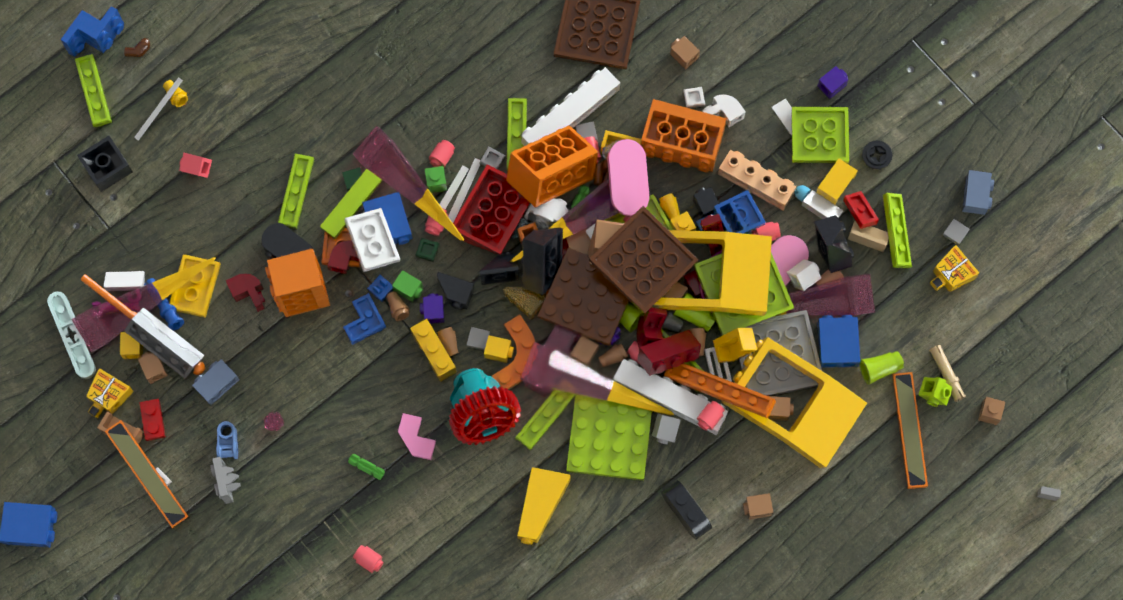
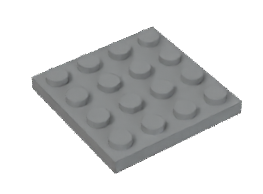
(773, 374)

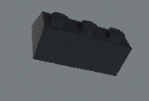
(541, 259)

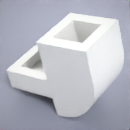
(726, 107)

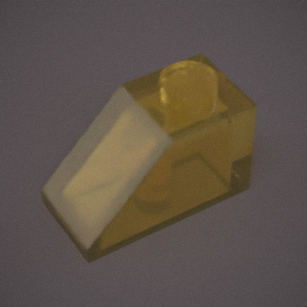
(526, 301)

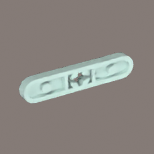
(79, 351)

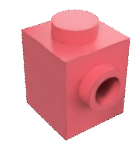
(195, 165)

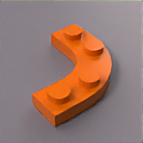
(523, 340)

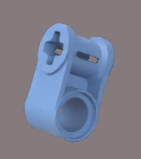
(226, 445)

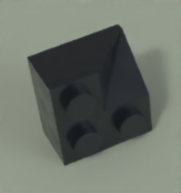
(105, 163)
(833, 244)

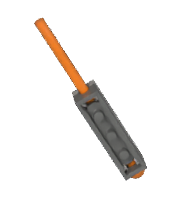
(156, 336)

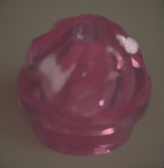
(273, 421)

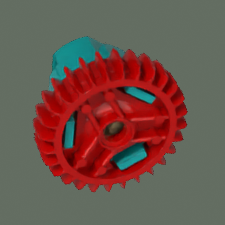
(481, 408)

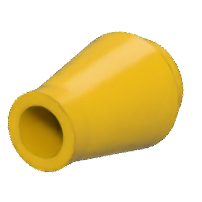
(179, 97)
(669, 205)

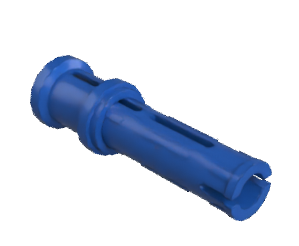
(168, 312)

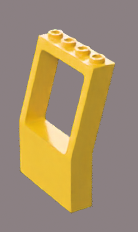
(742, 276)
(824, 418)

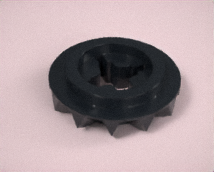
(882, 148)

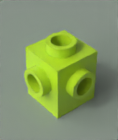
(935, 391)

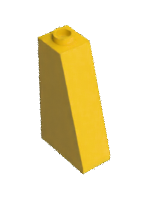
(541, 500)

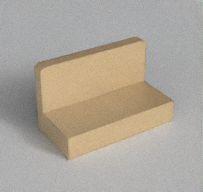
(869, 237)

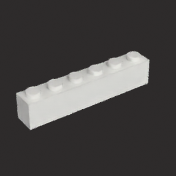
(575, 106)
(664, 393)

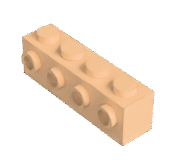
(756, 179)

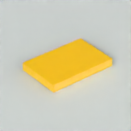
(197, 292)

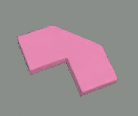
(418, 446)

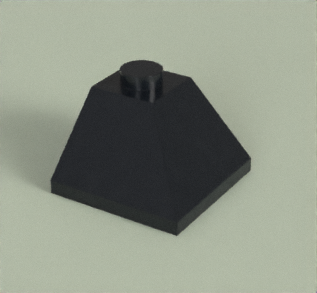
(500, 270)

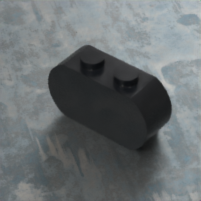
(282, 241)
(686, 510)

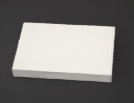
(372, 239)

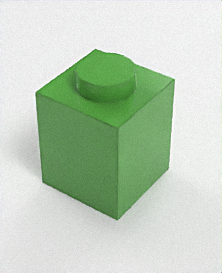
(436, 179)
(408, 286)

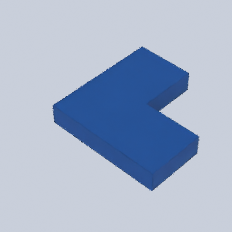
(368, 323)

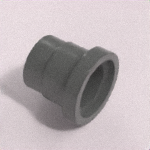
(672, 323)

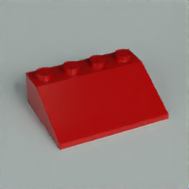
(491, 212)

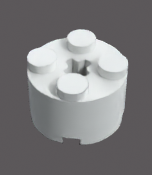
(547, 213)

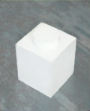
(804, 274)

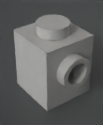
(665, 428)

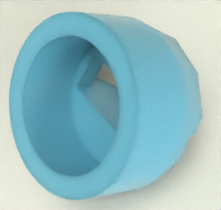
(801, 192)

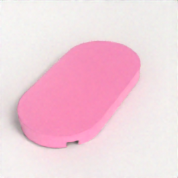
(628, 177)
(787, 253)

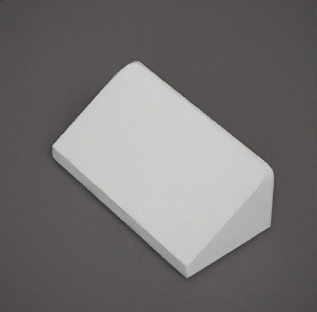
(820, 206)
(124, 281)

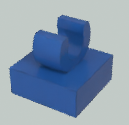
(380, 288)

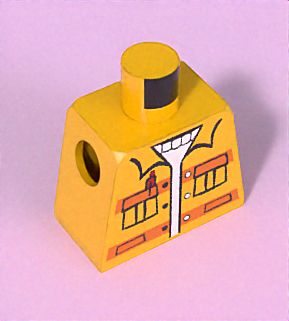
(953, 271)
(107, 393)

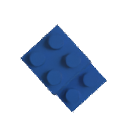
(93, 31)
(738, 214)

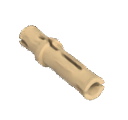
(947, 373)

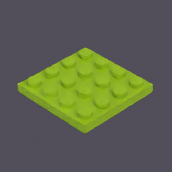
(778, 297)
(608, 439)

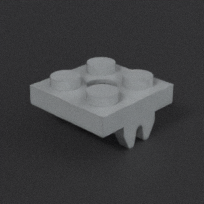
(224, 480)

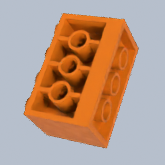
(682, 135)
(552, 166)
(297, 283)

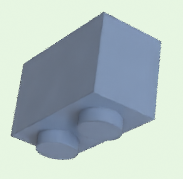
(977, 192)
(215, 382)

